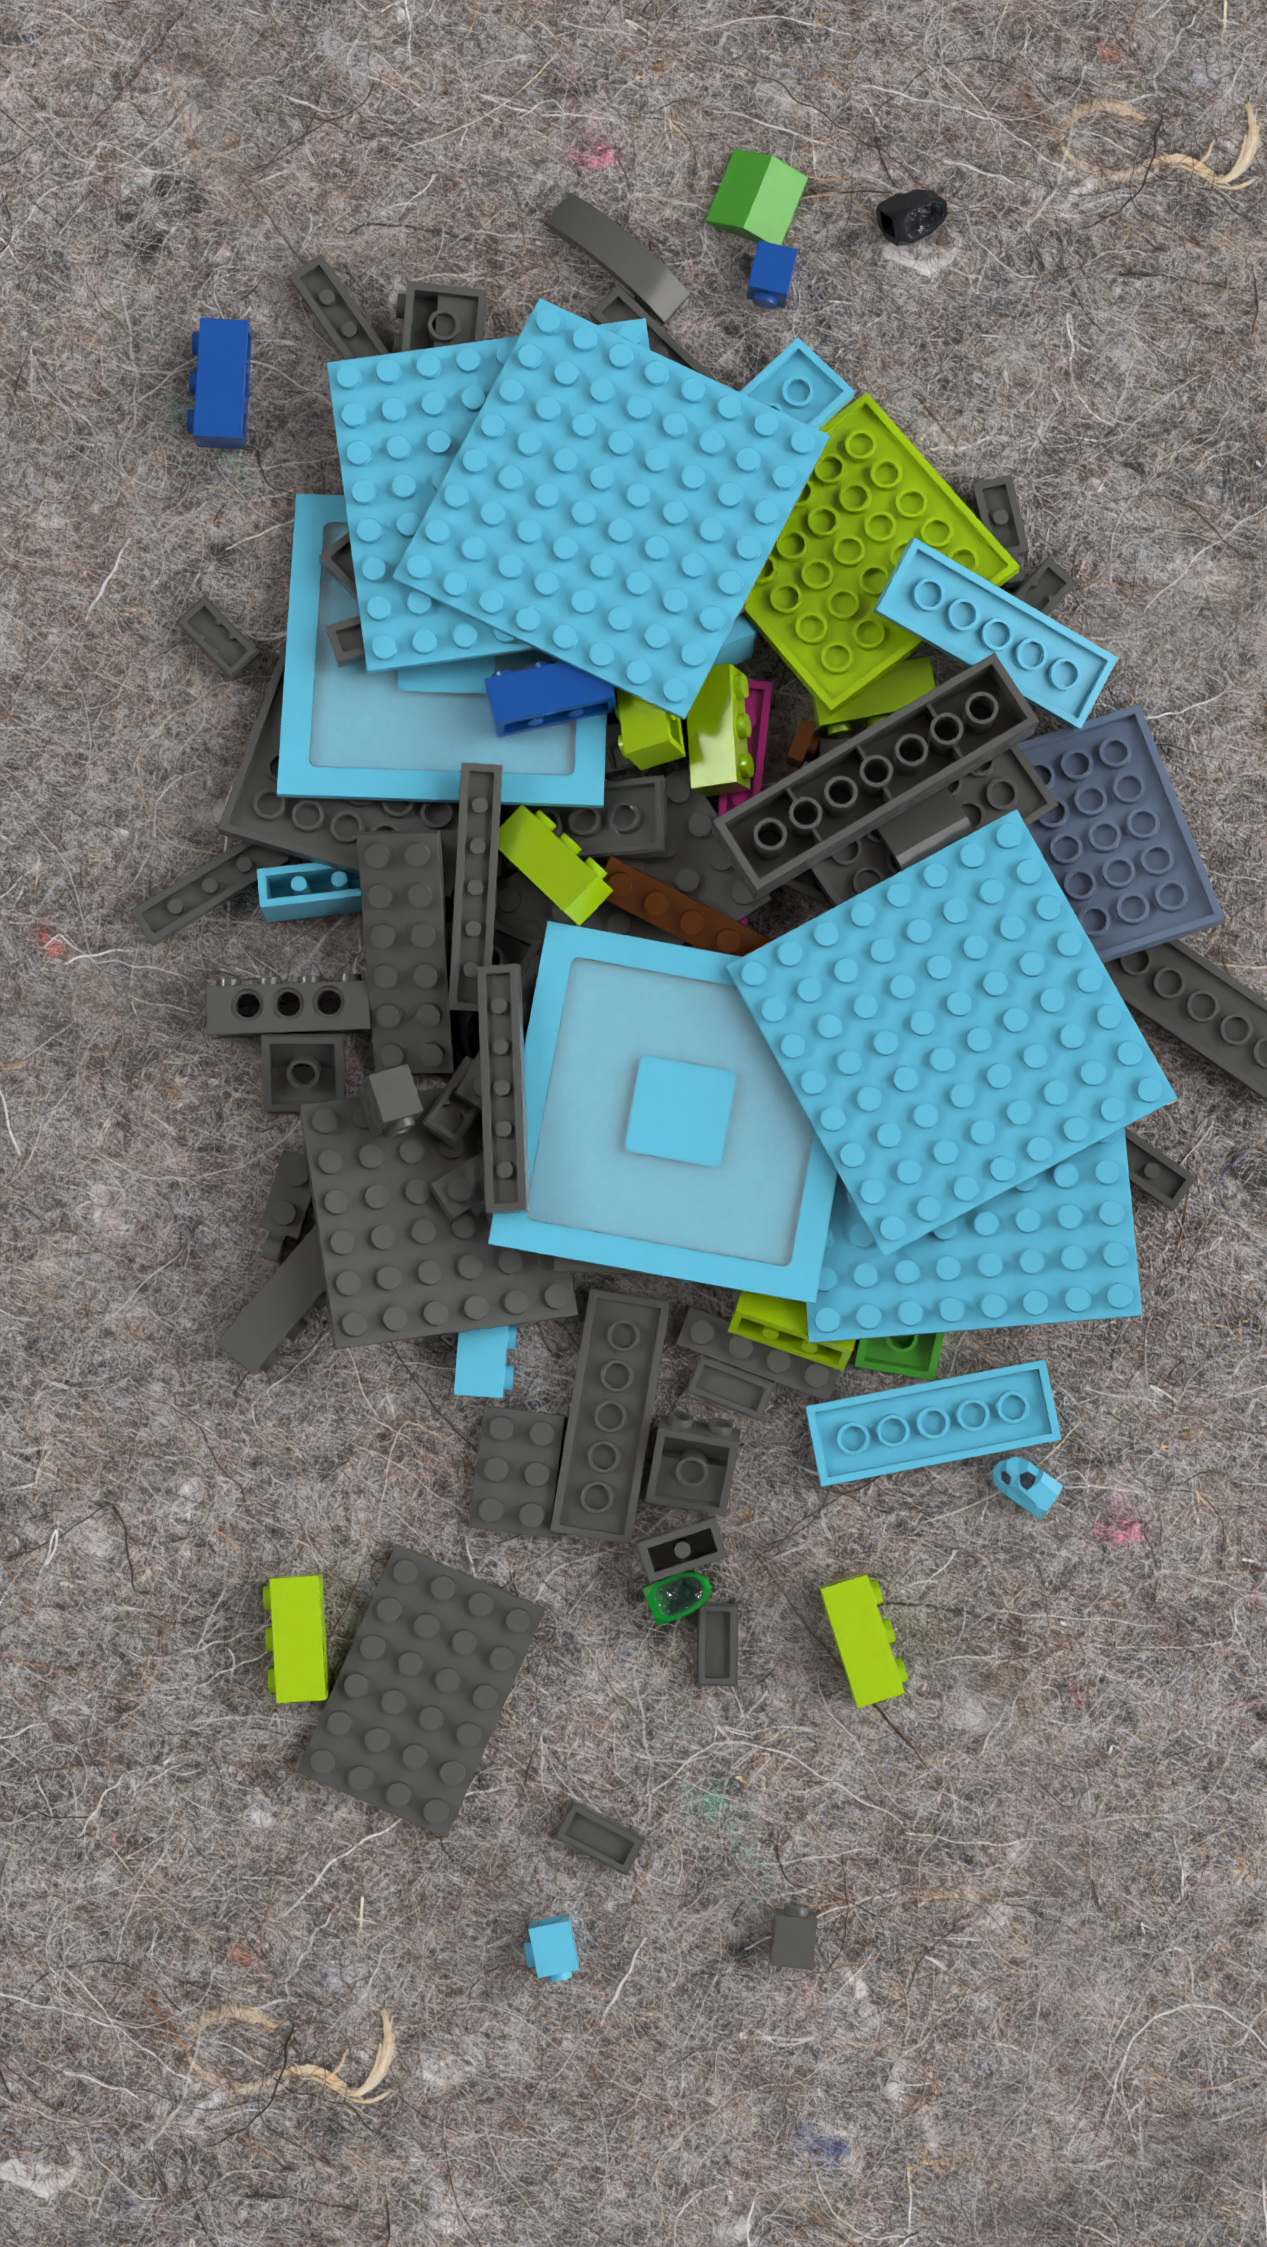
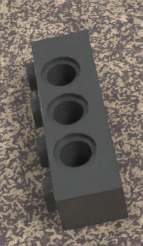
(225, 1000)

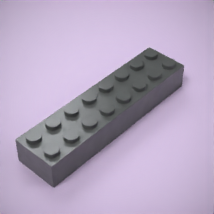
(874, 776)

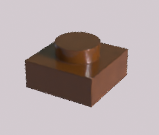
(803, 745)

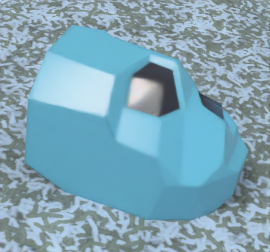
(1026, 1485)

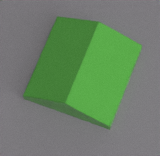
(757, 197)
(901, 1355)

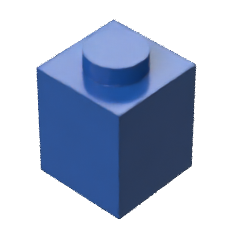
(771, 275)

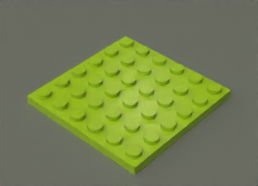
(842, 546)

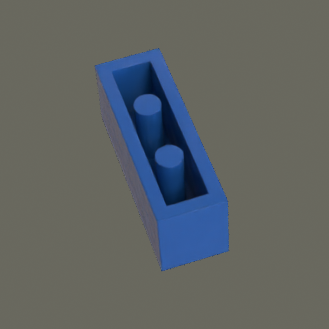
(220, 383)
(545, 697)

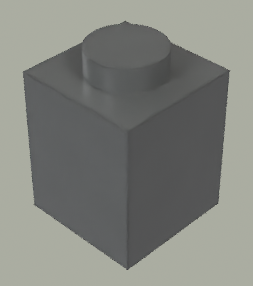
(793, 1937)

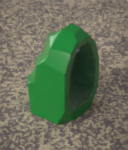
(677, 1595)

